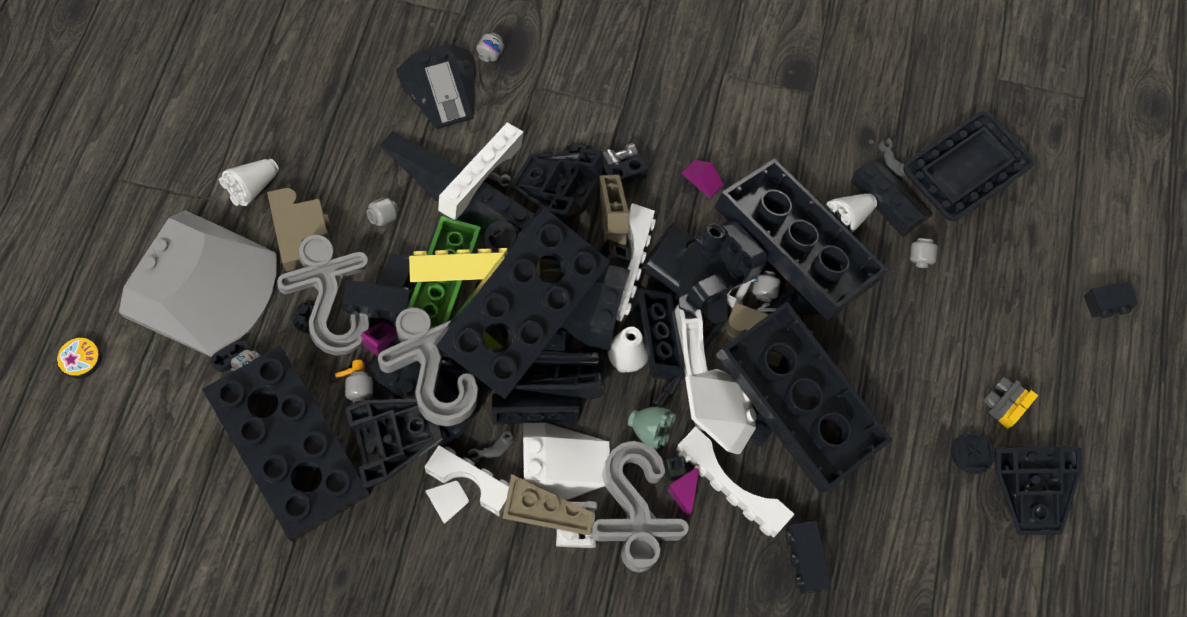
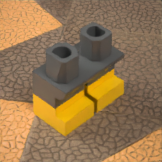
(1011, 404)

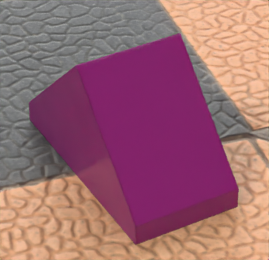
(704, 177)
(378, 337)
(684, 491)

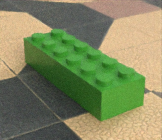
(441, 297)

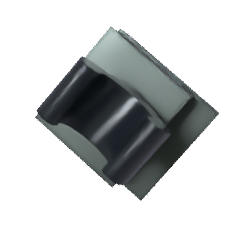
(674, 469)

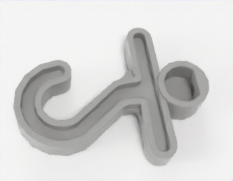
(326, 276)
(417, 344)
(641, 527)

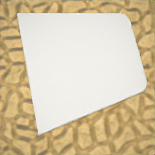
(448, 499)

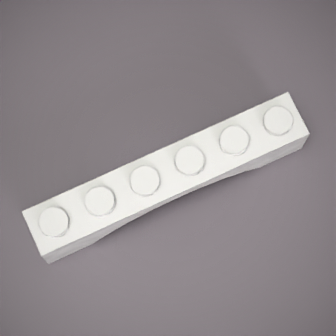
(463, 187)
(640, 223)
(691, 342)
(767, 512)

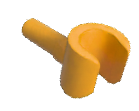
(357, 366)

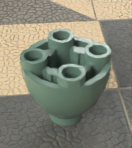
(652, 425)

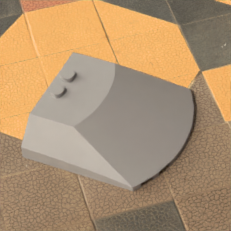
(200, 284)

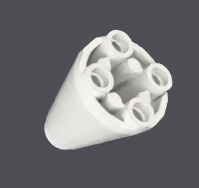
(248, 180)
(852, 209)
(628, 350)

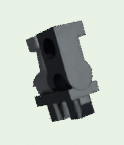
(629, 170)

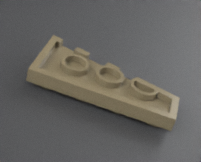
(539, 507)

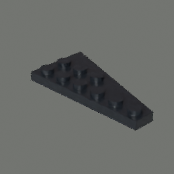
(404, 383)

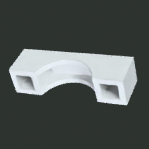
(446, 466)

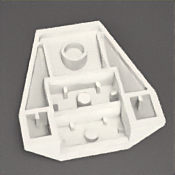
(721, 409)
(563, 460)

